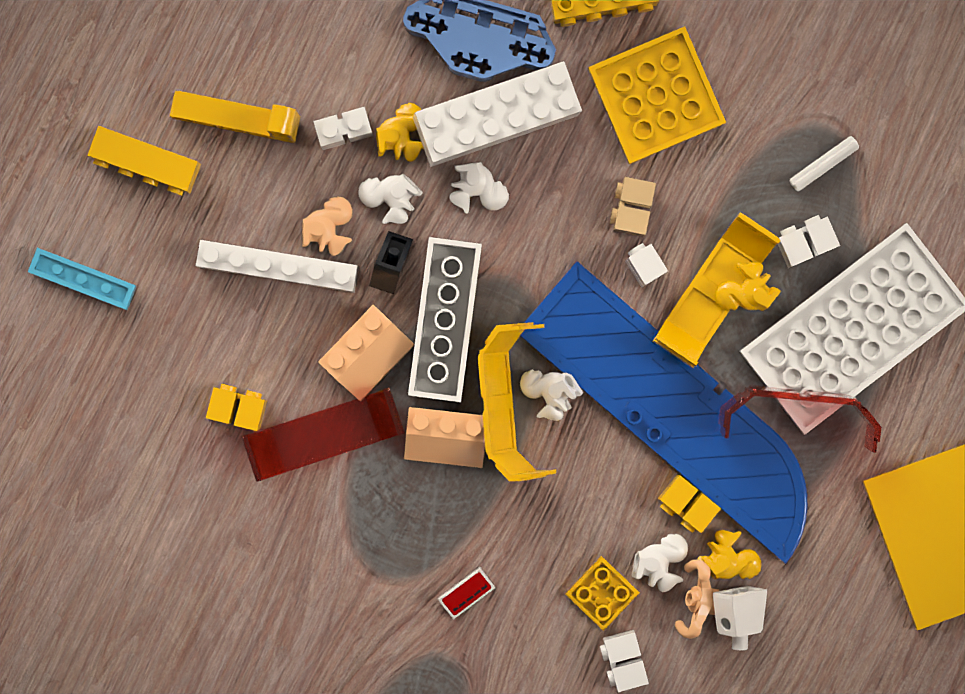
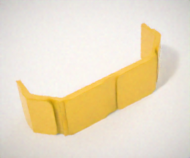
(697, 311)
(498, 404)

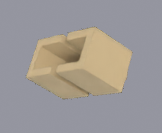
(634, 193)

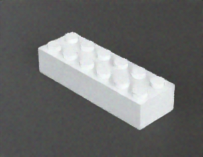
(497, 114)
(445, 319)

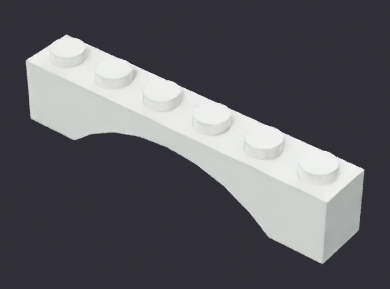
(277, 266)

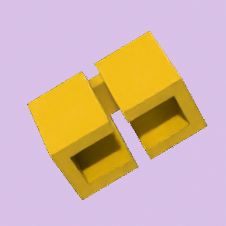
(224, 403)
(698, 513)

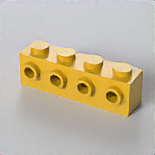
(568, 11)
(144, 160)

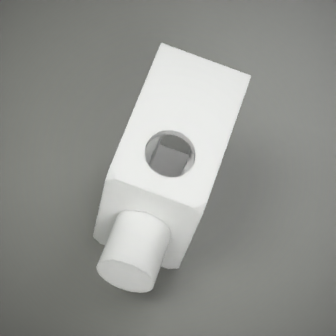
(740, 613)

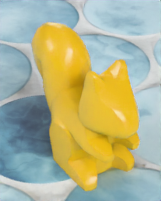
(395, 136)
(752, 293)
(726, 563)

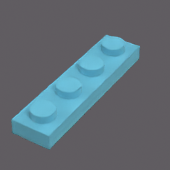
(82, 278)

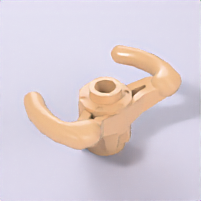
(698, 600)

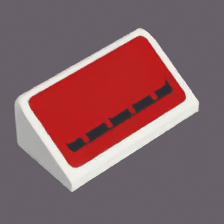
(466, 593)

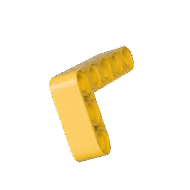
(276, 124)

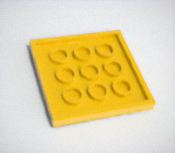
(656, 95)

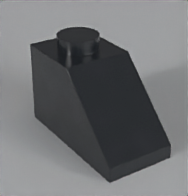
(390, 262)

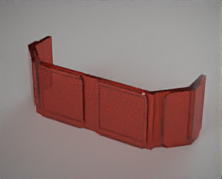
(873, 428)
(323, 434)

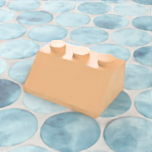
(366, 353)
(445, 437)

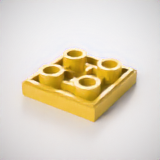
(602, 593)

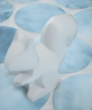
(478, 181)
(394, 191)
(555, 390)
(655, 561)

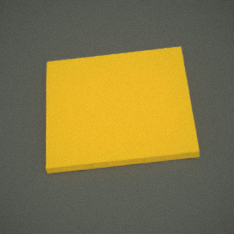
(924, 532)

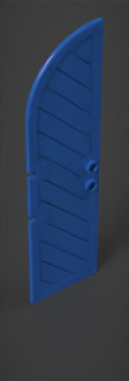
(672, 408)

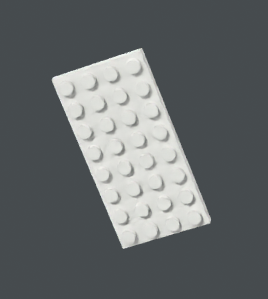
(856, 326)

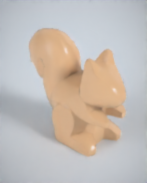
(322, 223)

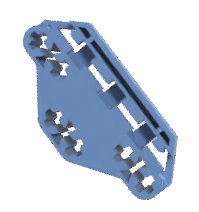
(478, 40)

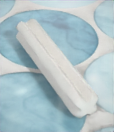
(824, 163)

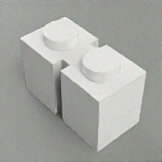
(331, 129)
(818, 234)
(645, 264)
(625, 674)

